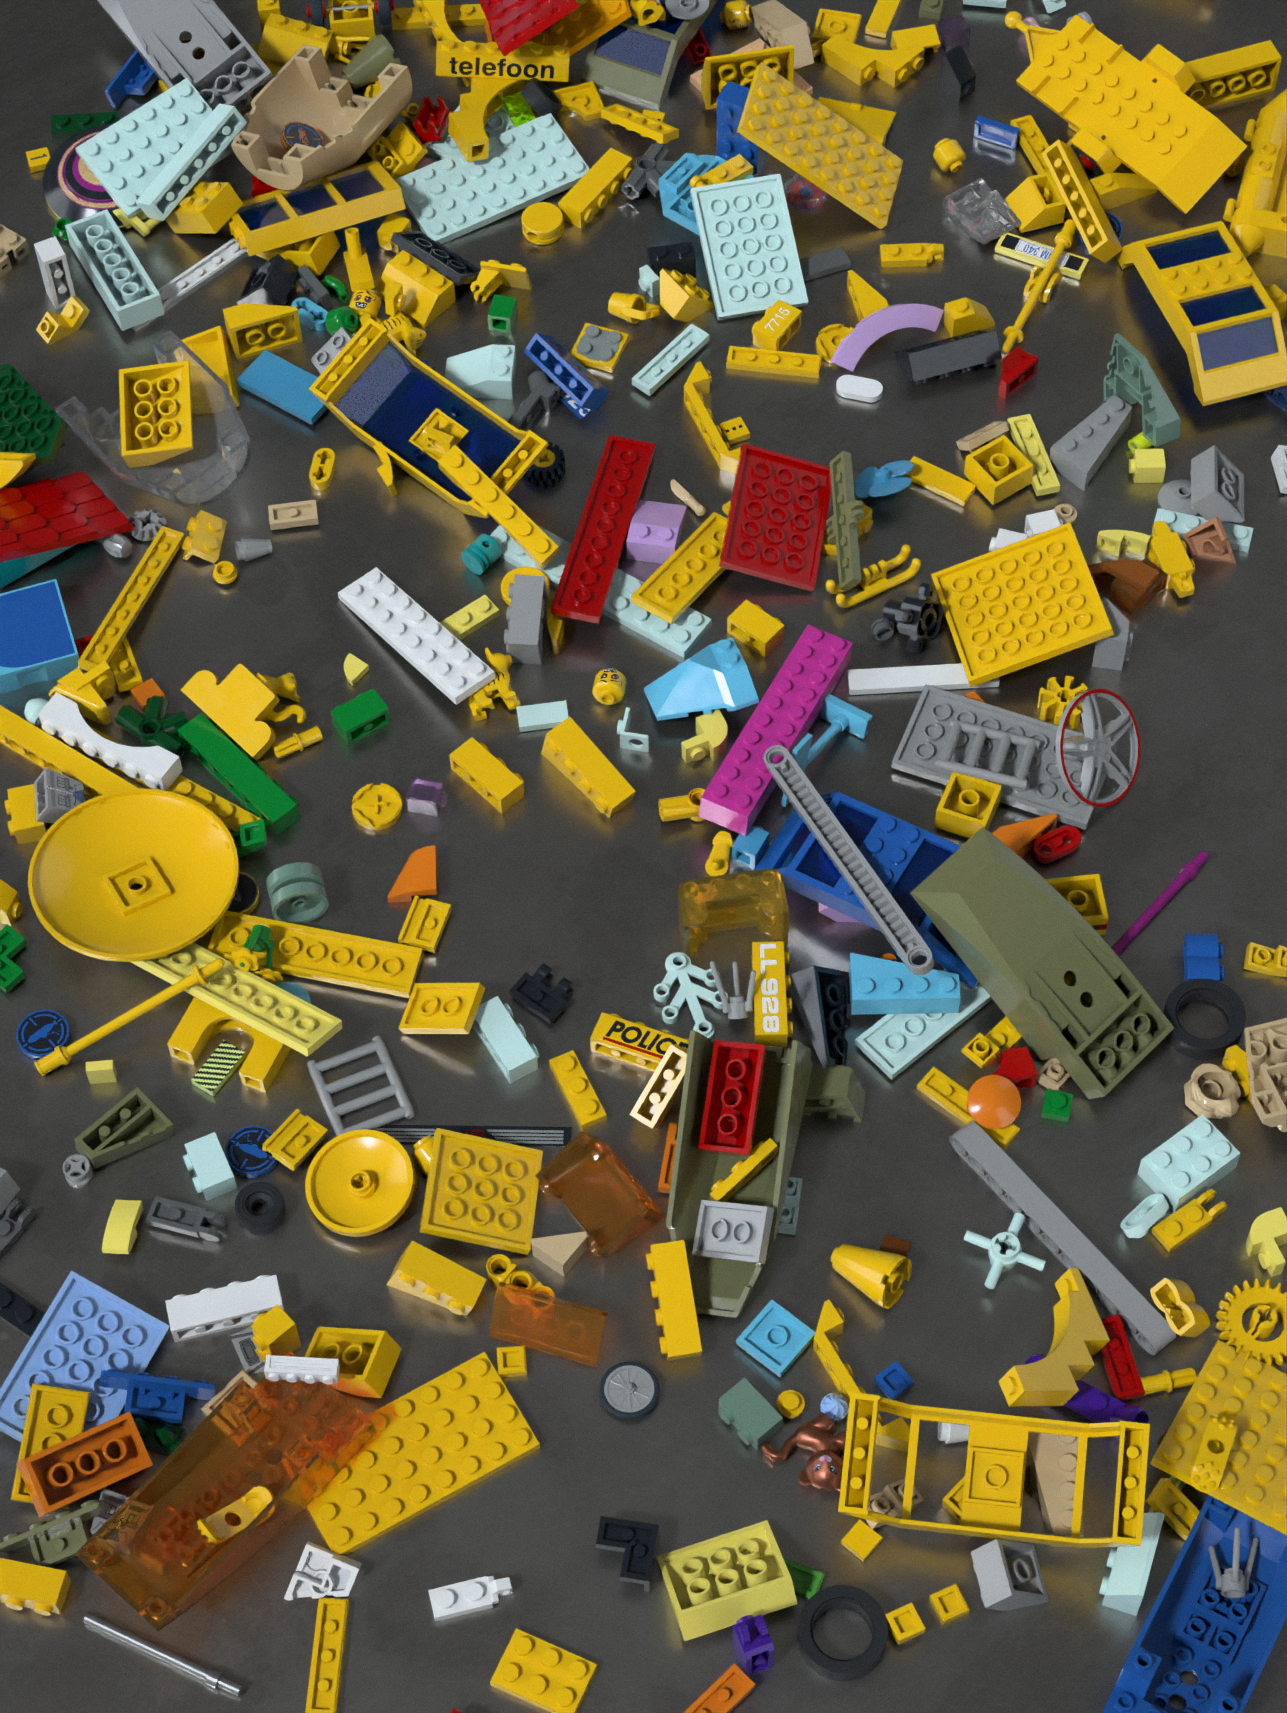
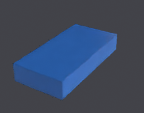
(996, 132)

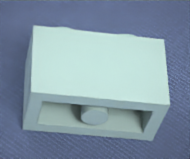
(210, 1167)

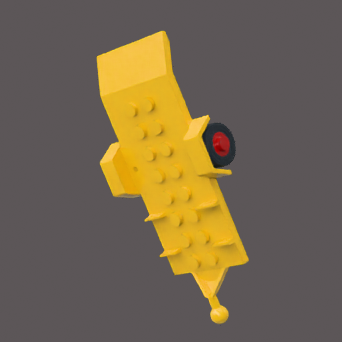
(1117, 97)

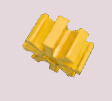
(1055, 700)

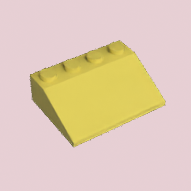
(726, 1580)

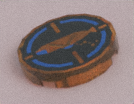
(301, 134)

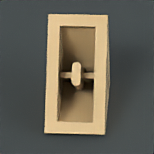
(560, 1251)

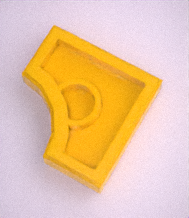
(581, 99)

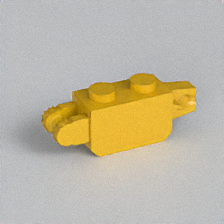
(1171, 556)

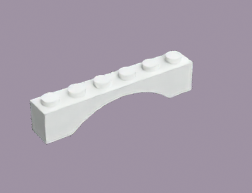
(150, 764)

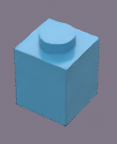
(750, 848)

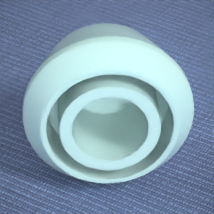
(32, 709)

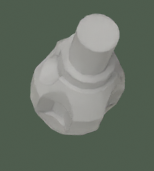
(117, 545)

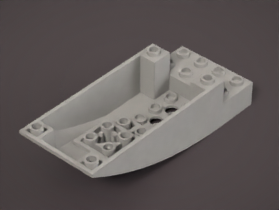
(225, 75)

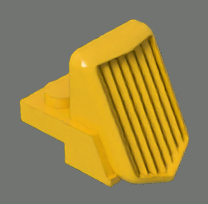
(89, 691)

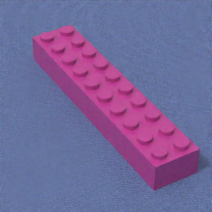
(781, 719)

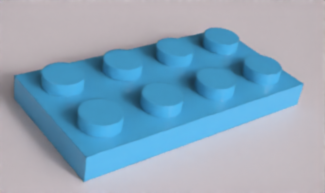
(283, 386)

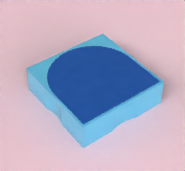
(34, 637)

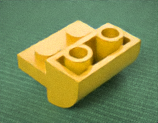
(398, 151)

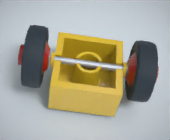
(350, 17)

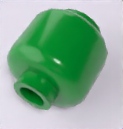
(342, 317)

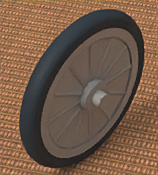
(629, 1390)

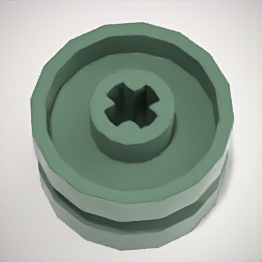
(297, 893)

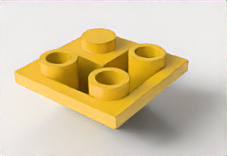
(682, 296)

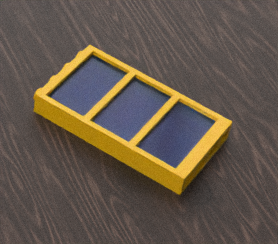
(315, 208)

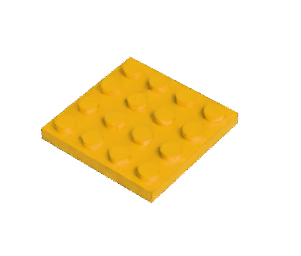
(481, 1191)

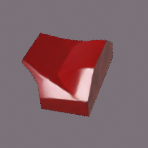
(1016, 370)

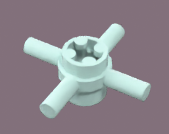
(1009, 1242)

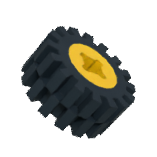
(547, 467)

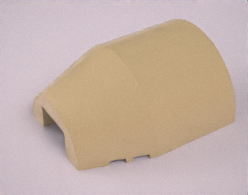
(310, 95)

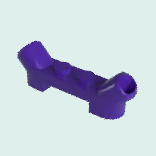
(1098, 1405)

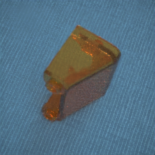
(599, 1194)

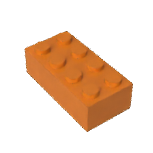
(84, 1464)

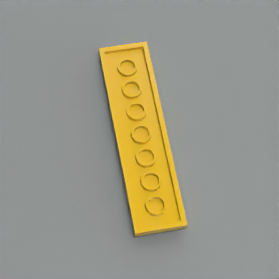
(325, 954)

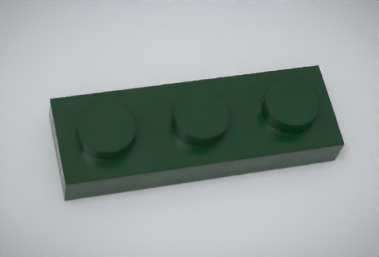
(73, 123)

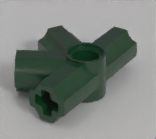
(156, 721)

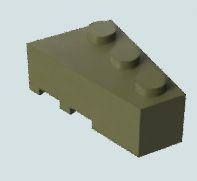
(835, 1092)
(124, 1130)

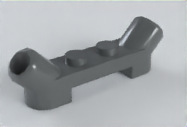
(542, 397)

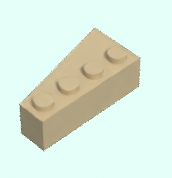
(784, 28)
(1054, 1473)

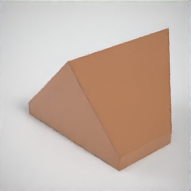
(1210, 542)

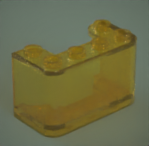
(732, 903)

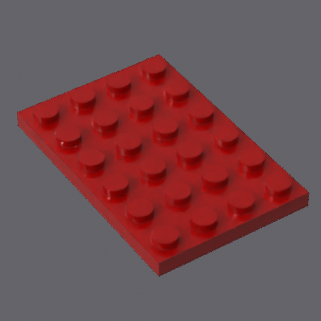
(777, 517)

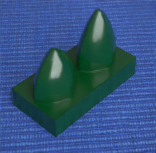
(160, 1436)

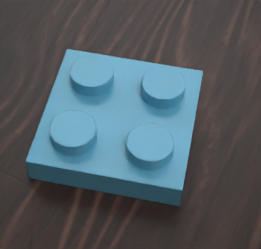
(775, 1338)

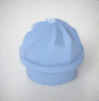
(835, 1406)

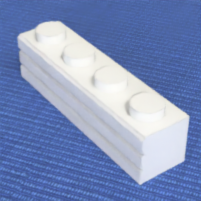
(302, 1369)

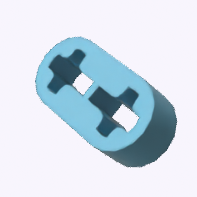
(313, 312)

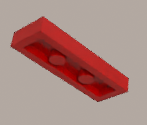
(1120, 1362)

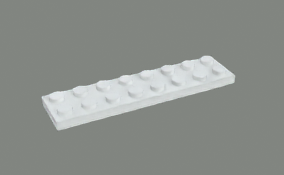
(416, 635)

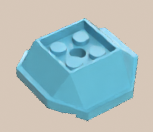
(675, 187)

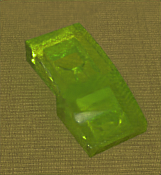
(518, 109)

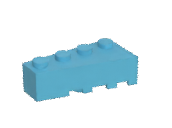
(890, 988)

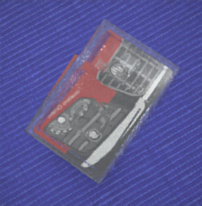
(980, 212)

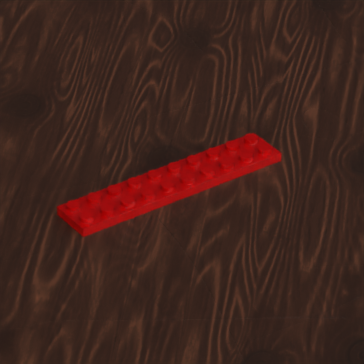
(603, 529)

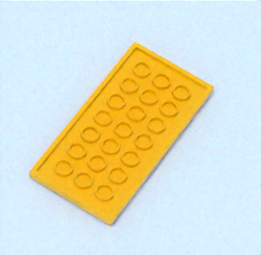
(820, 145)
(423, 1454)

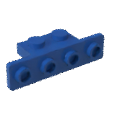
(133, 79)
(155, 1396)

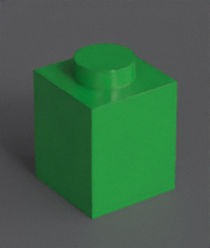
(502, 314)

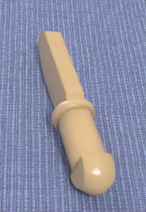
(688, 499)

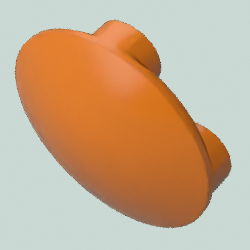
(993, 1102)

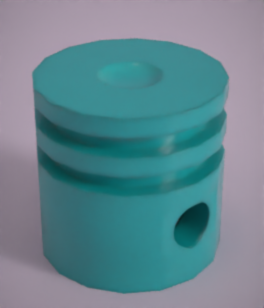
(479, 556)

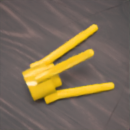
(342, 46)

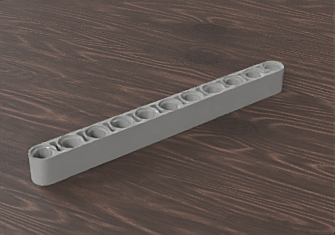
(1062, 1237)

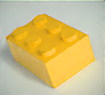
(204, 208)

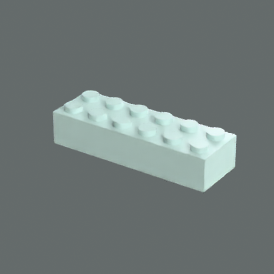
(114, 270)

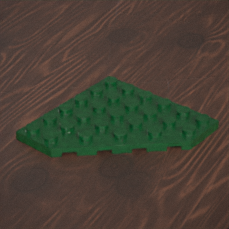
(27, 419)

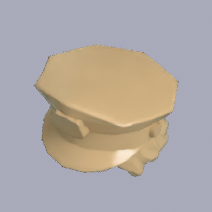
(1212, 1092)

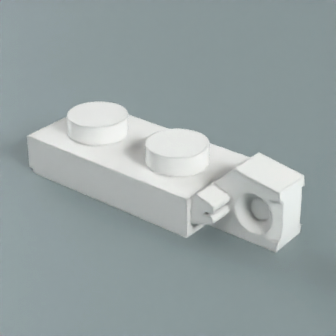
(468, 1596)

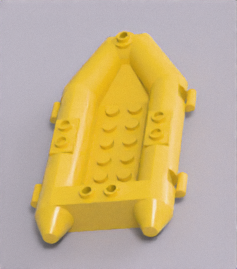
(1262, 199)

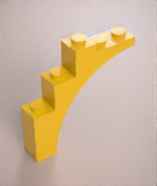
(476, 108)

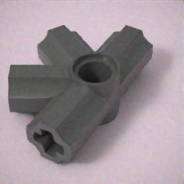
(647, 172)

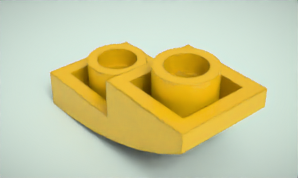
(1266, 960)

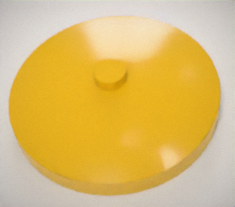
(360, 1183)

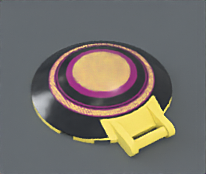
(76, 192)

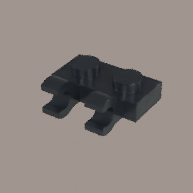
(539, 998)

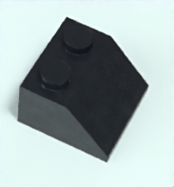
(269, 283)

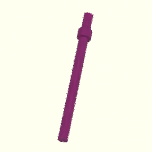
(1187, 873)

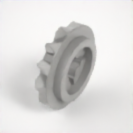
(150, 530)

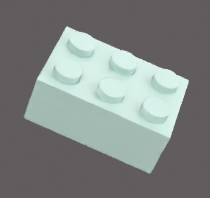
(1189, 1163)

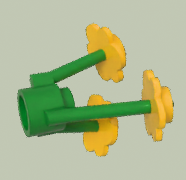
(257, 941)

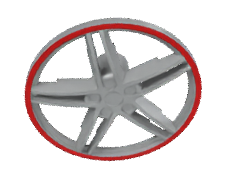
(1095, 748)

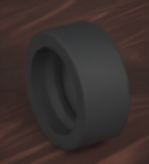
(541, 98)

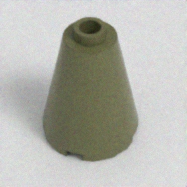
(369, 62)

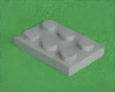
(733, 1231)

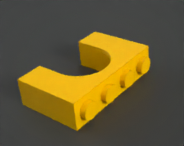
(205, 1021)

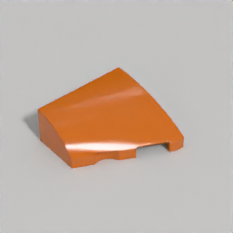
(417, 876)

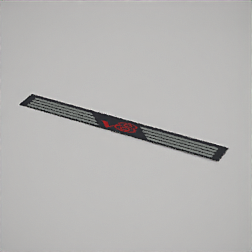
(509, 1134)

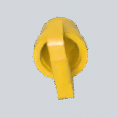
(632, 307)

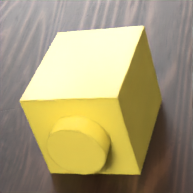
(1148, 465)

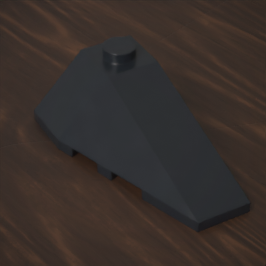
(822, 1003)

